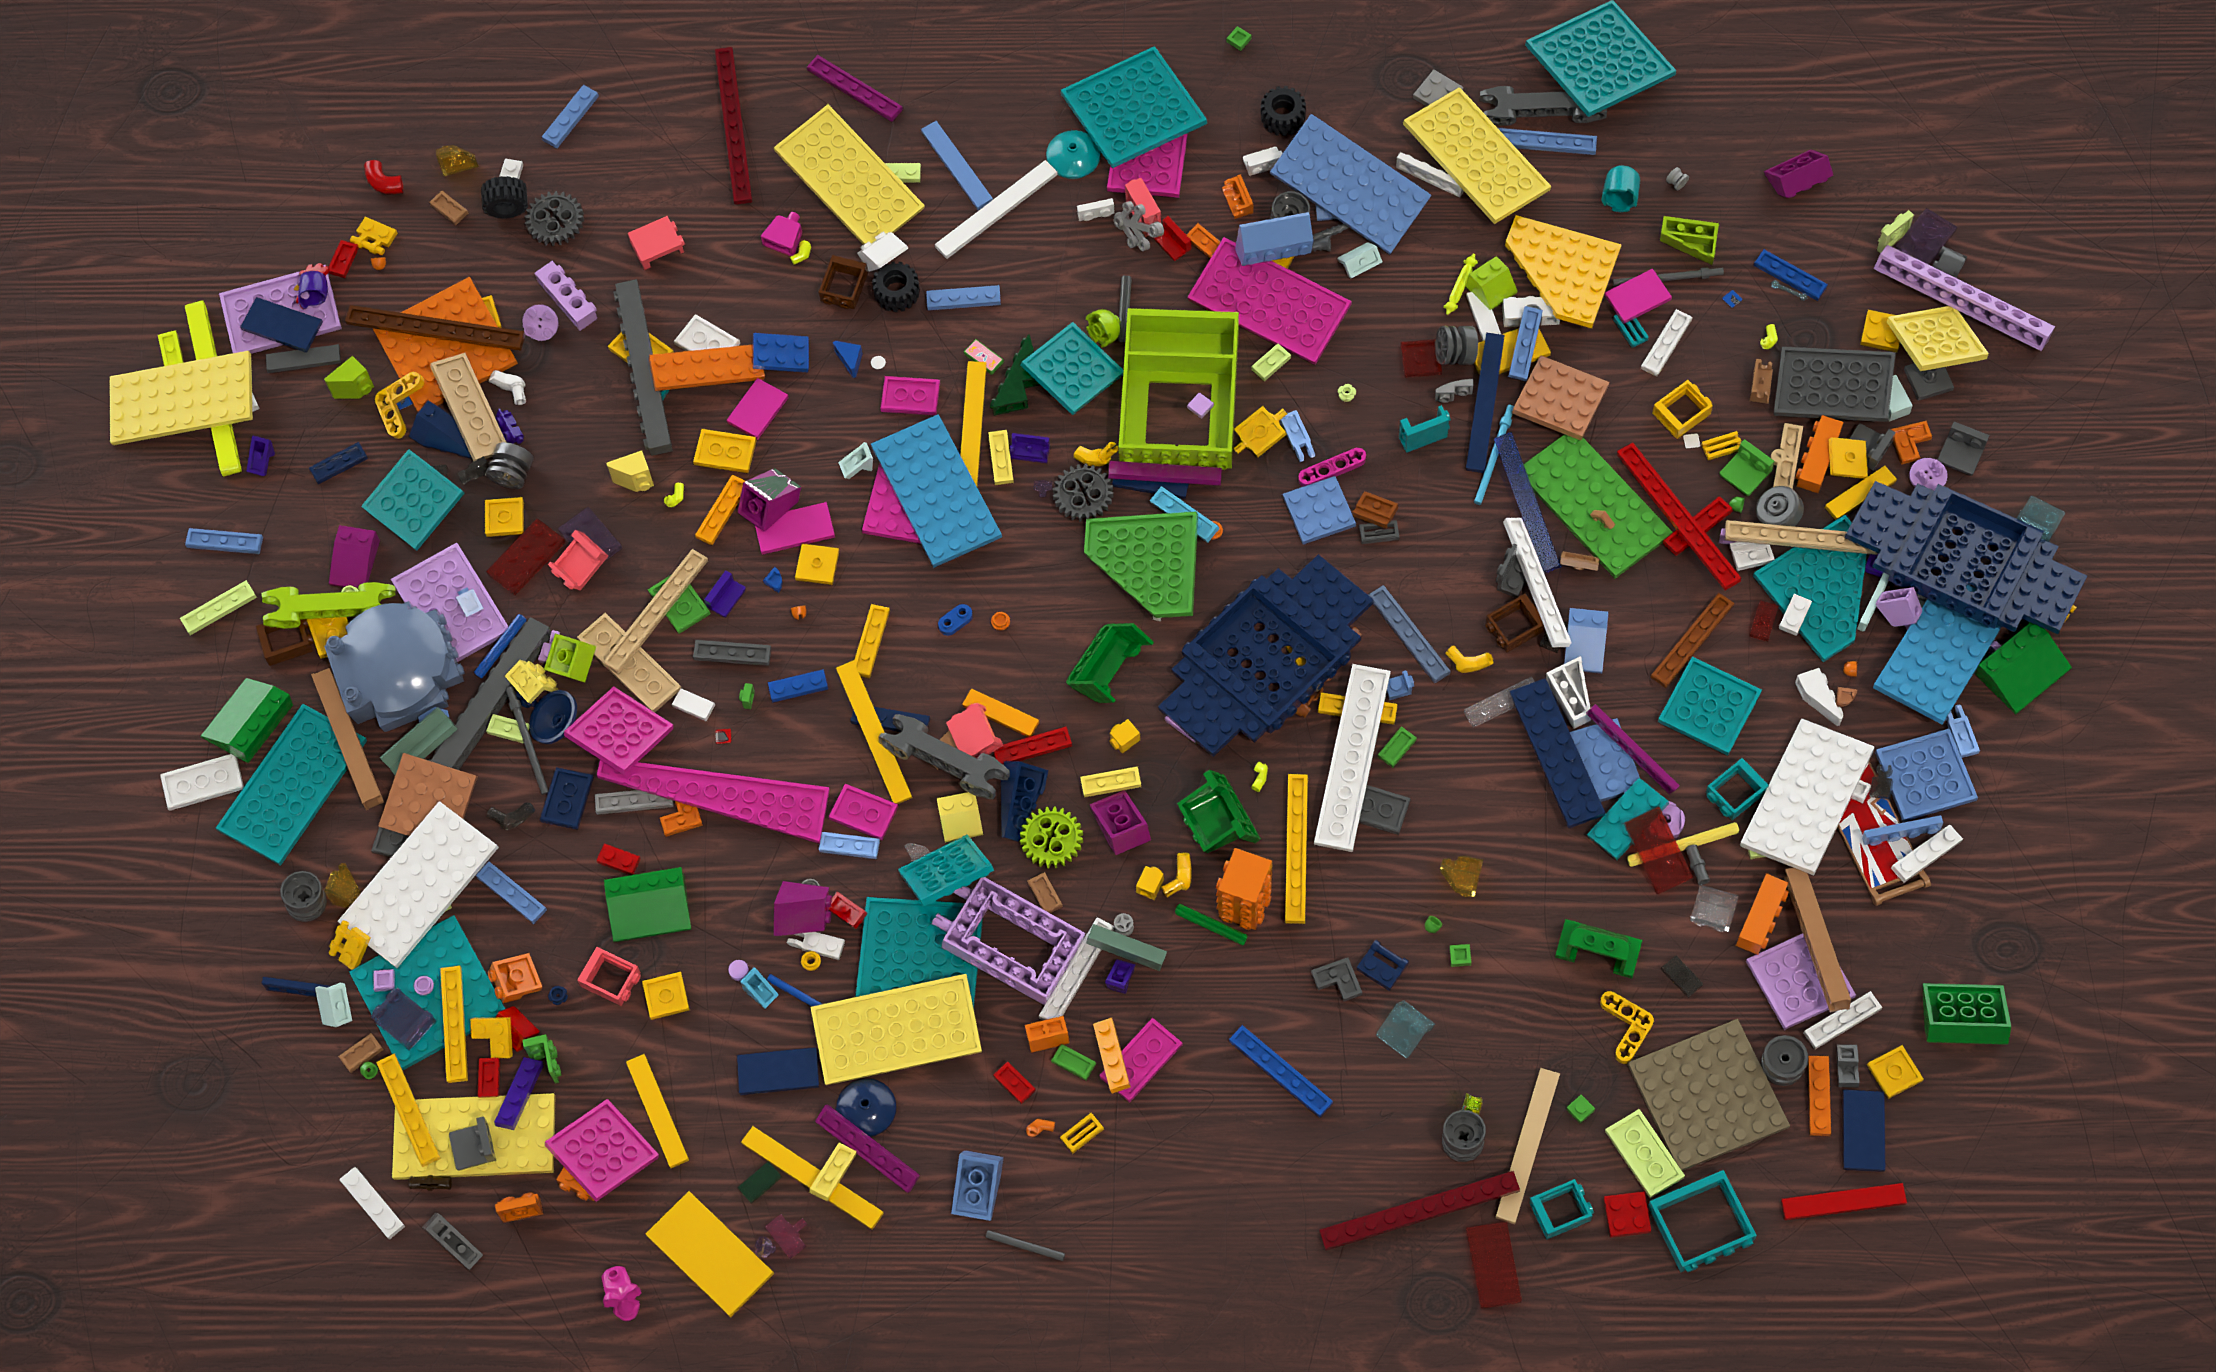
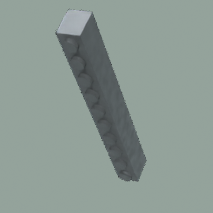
(639, 347)
(490, 696)

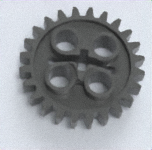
(566, 208)
(1099, 486)

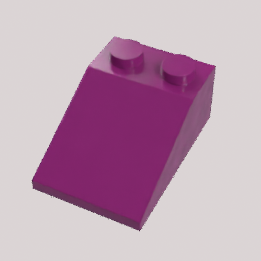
(353, 556)
(1120, 822)

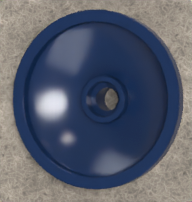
(553, 716)
(877, 1114)

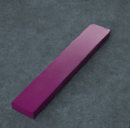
(854, 88)
(1164, 473)
(1632, 749)
(867, 1148)

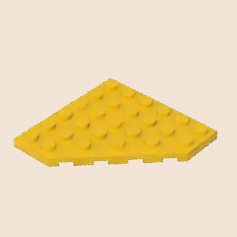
(1564, 266)

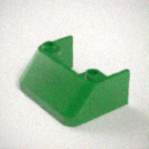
(1104, 658)

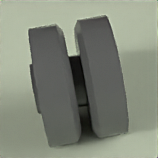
(1784, 1060)

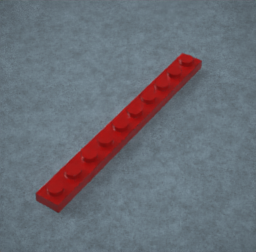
(1679, 516)

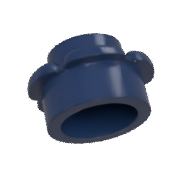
(553, 995)

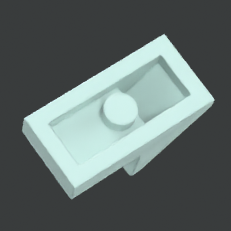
(856, 461)

